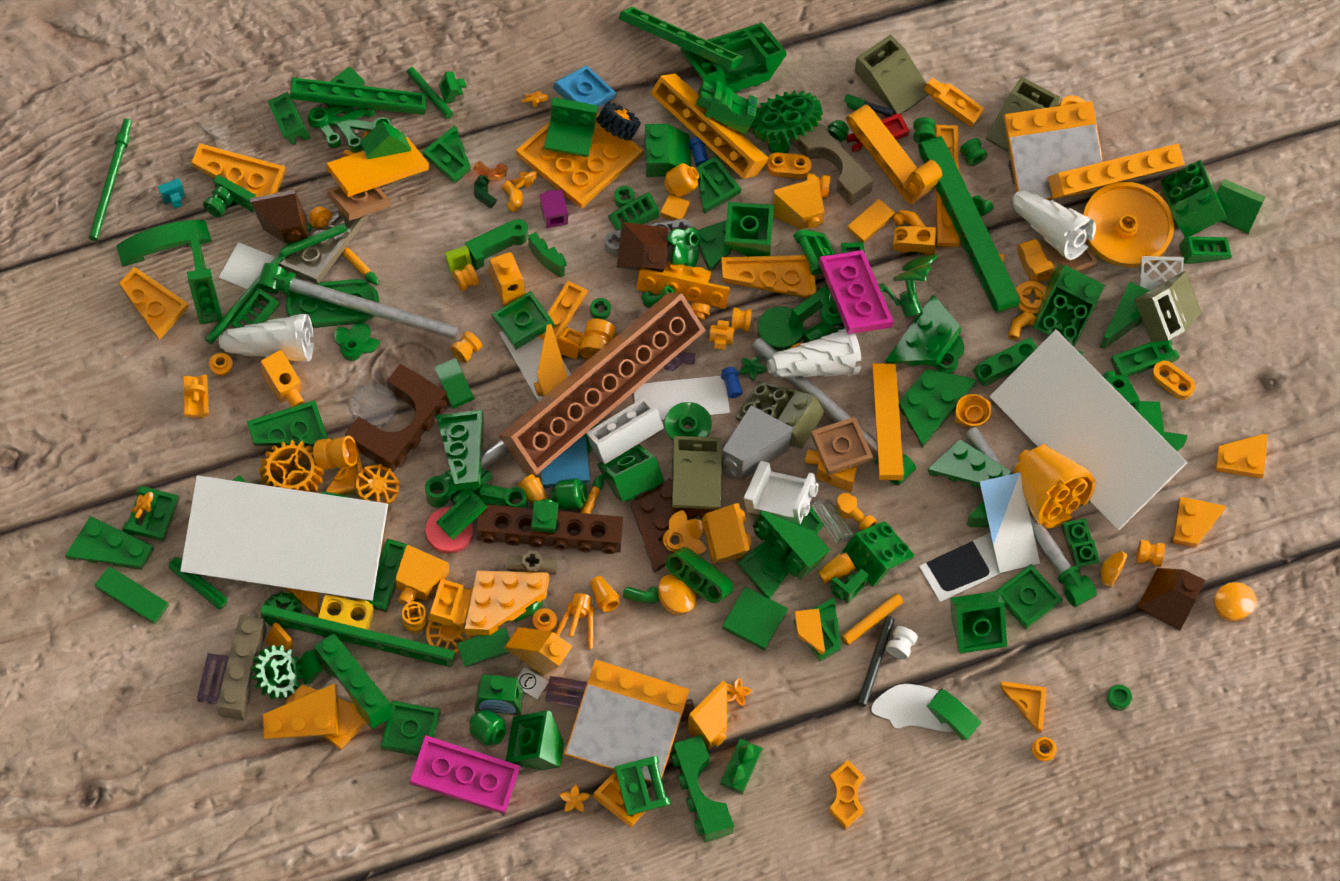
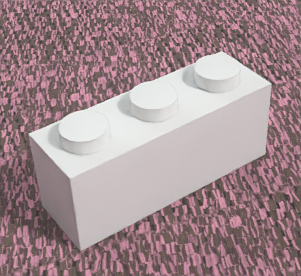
(624, 430)

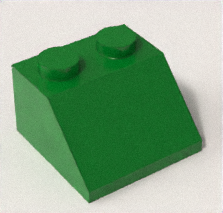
(665, 149)
(750, 228)
(632, 473)
(979, 621)

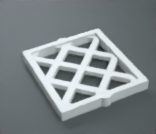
(1144, 259)

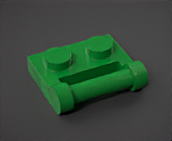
(814, 246)
(158, 519)
(634, 788)

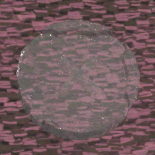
(374, 404)

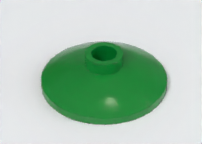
(688, 414)

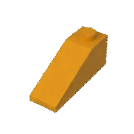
(551, 366)

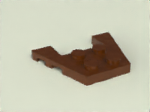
(652, 517)

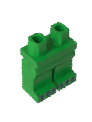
(727, 106)

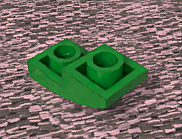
(547, 257)
(454, 383)
(1079, 543)
(484, 647)
(954, 713)

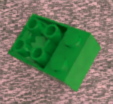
(1193, 199)
(1067, 303)
(792, 543)

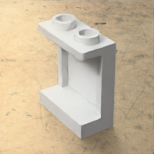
(780, 494)

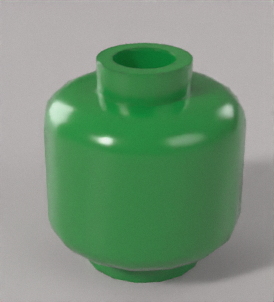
(570, 494)
(487, 727)

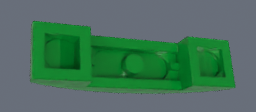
(160, 238)

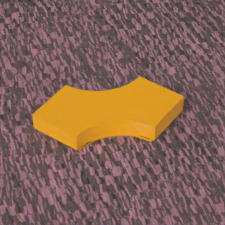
(846, 806)

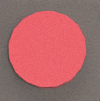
(440, 540)

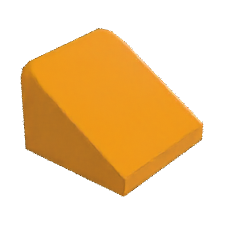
(570, 342)
(278, 636)

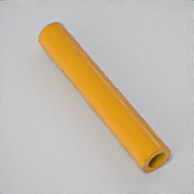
(872, 619)

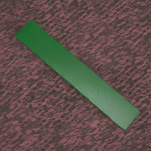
(681, 38)
(358, 96)

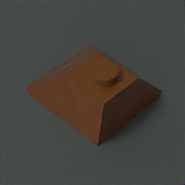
(282, 216)
(642, 247)
(1171, 596)

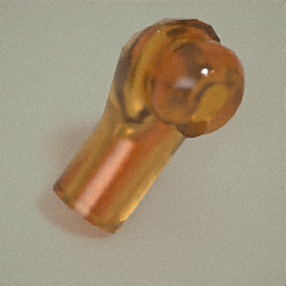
(492, 174)

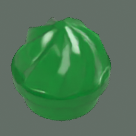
(838, 130)

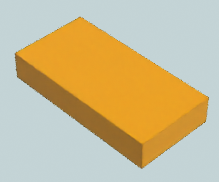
(871, 221)

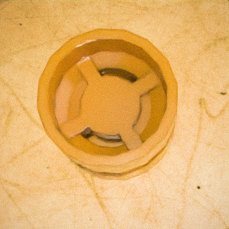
(597, 335)
(335, 453)

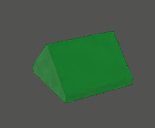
(1239, 205)

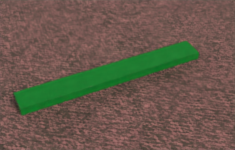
(358, 636)

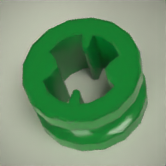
(623, 190)
(607, 306)

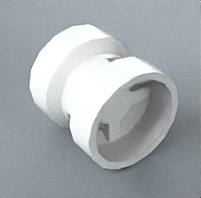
(901, 643)

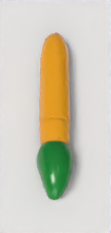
(360, 266)
(598, 484)

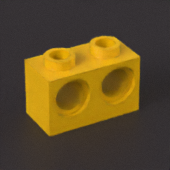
(348, 609)

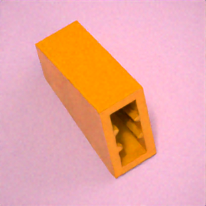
(538, 649)

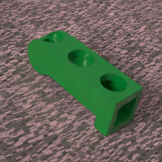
(496, 240)
(1004, 362)

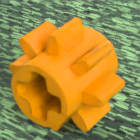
(721, 334)

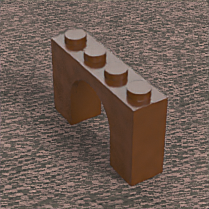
(392, 447)

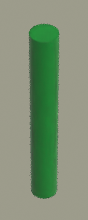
(430, 93)
(312, 240)

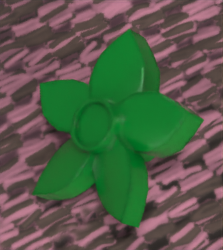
(752, 367)

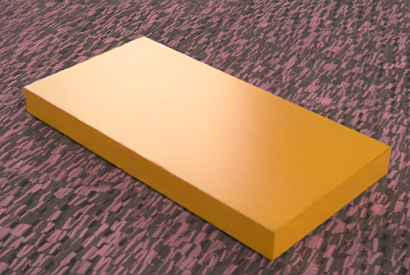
(360, 174)

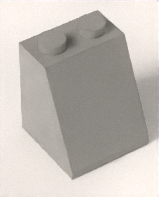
(754, 440)

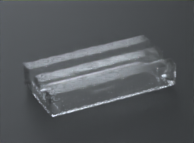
(832, 520)

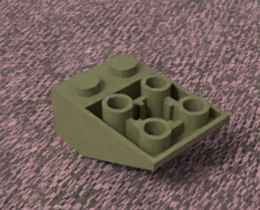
(891, 75)
(1023, 97)
(1169, 308)
(789, 406)
(696, 472)

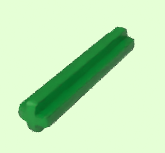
(199, 584)

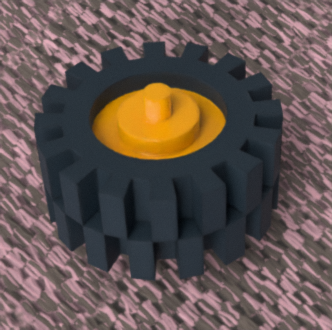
(618, 121)

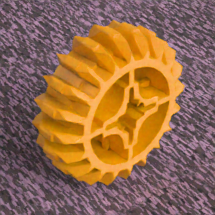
(275, 463)

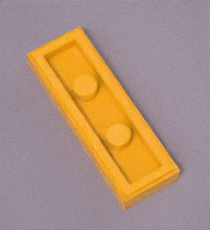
(566, 307)

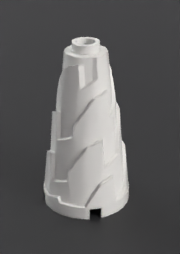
(1059, 226)
(266, 338)
(826, 356)

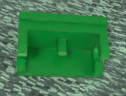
(288, 118)

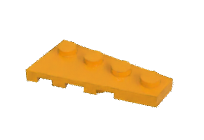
(249, 173)
(771, 273)

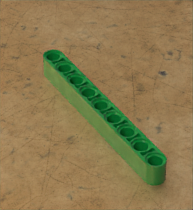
(970, 227)

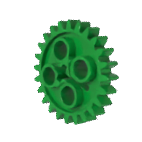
(787, 117)

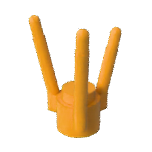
(580, 608)

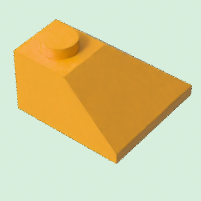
(799, 204)
(711, 717)

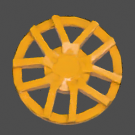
(377, 485)
(446, 634)

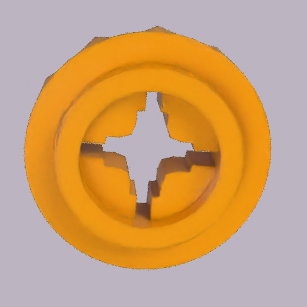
(1024, 291)

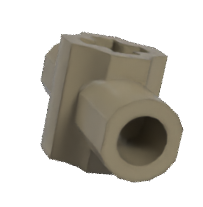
(522, 563)

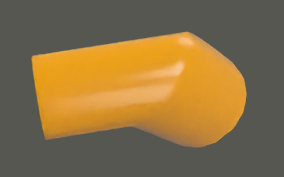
(515, 196)
(907, 217)
(1025, 318)

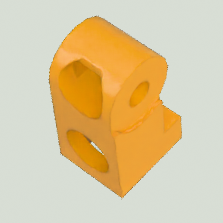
(915, 239)
(1034, 261)

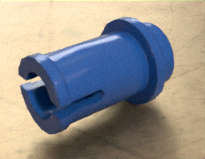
(699, 151)
(730, 377)

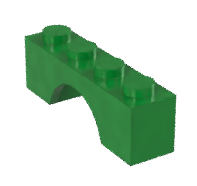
(364, 693)
(711, 816)

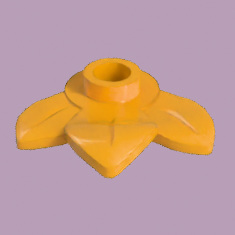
(686, 531)

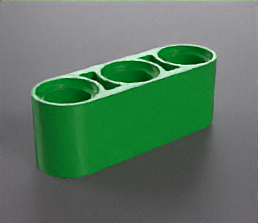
(709, 575)

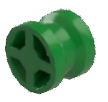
(923, 129)
(973, 152)

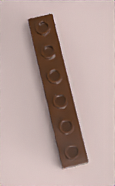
(566, 521)

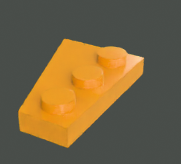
(153, 301)
(304, 717)
(349, 719)

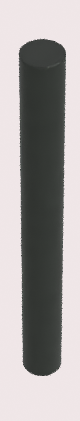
(875, 661)

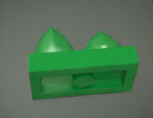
(741, 766)

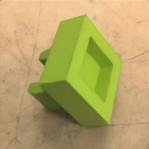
(458, 259)

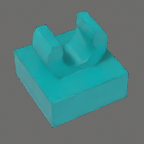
(172, 192)

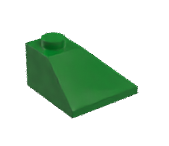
(535, 741)

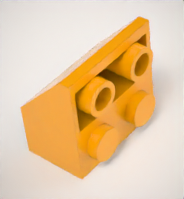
(726, 534)

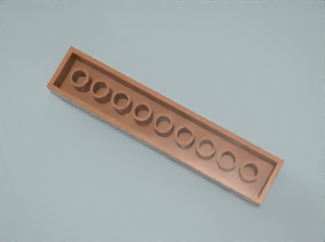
(602, 383)

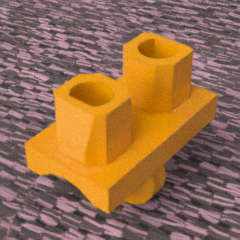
(196, 396)

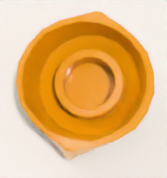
(972, 411)

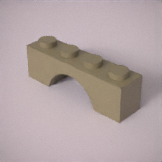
(853, 180)
(237, 679)

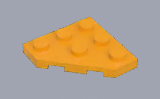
(502, 597)

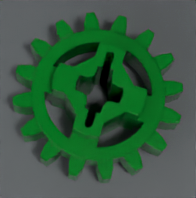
(276, 672)

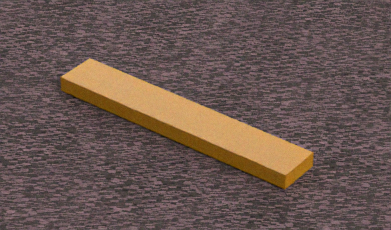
(945, 231)
(887, 421)

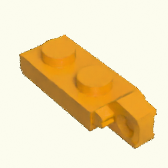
(954, 101)

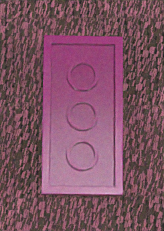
(856, 292)
(465, 774)

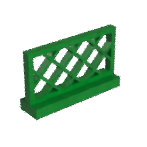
(203, 285)

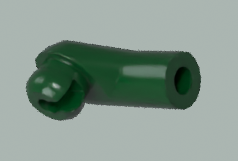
(481, 191)

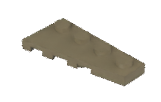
(317, 260)

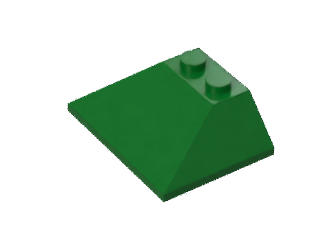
(760, 55)

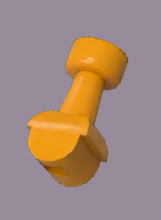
(848, 508)

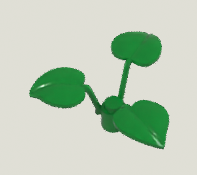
(918, 271)

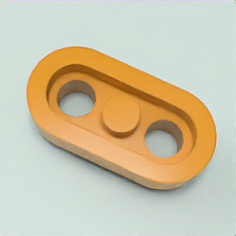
(788, 165)
(1175, 379)

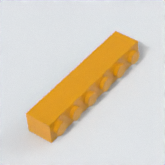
(720, 138)
(1115, 171)

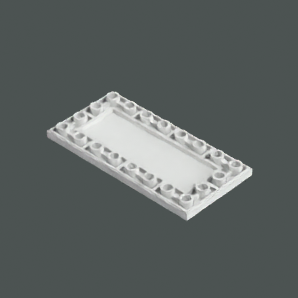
(1079, 414)
(284, 537)

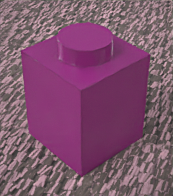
(553, 208)

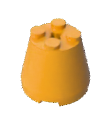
(1053, 485)

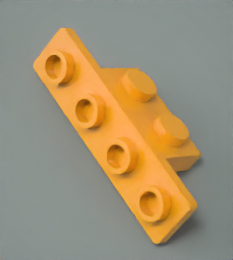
(690, 281)

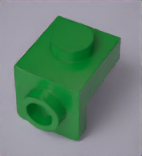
(544, 516)

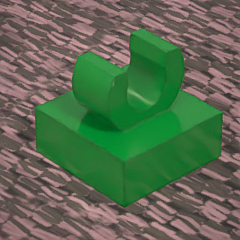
(451, 87)

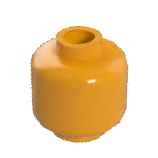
(681, 180)

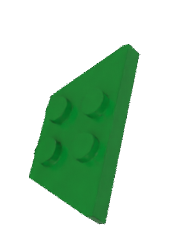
(927, 337)
(933, 401)

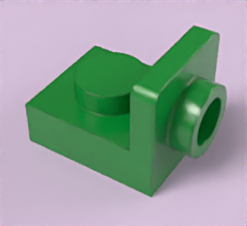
(851, 587)

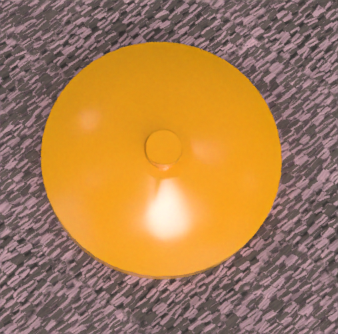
(1129, 224)

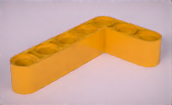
(909, 180)

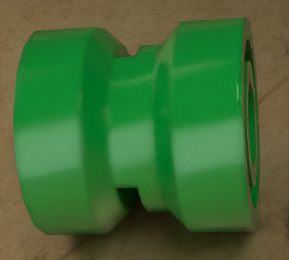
(218, 201)

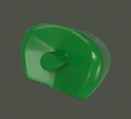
(983, 206)

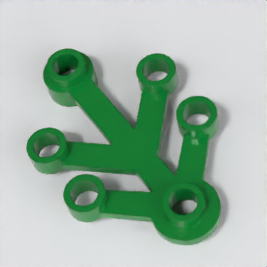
(322, 118)

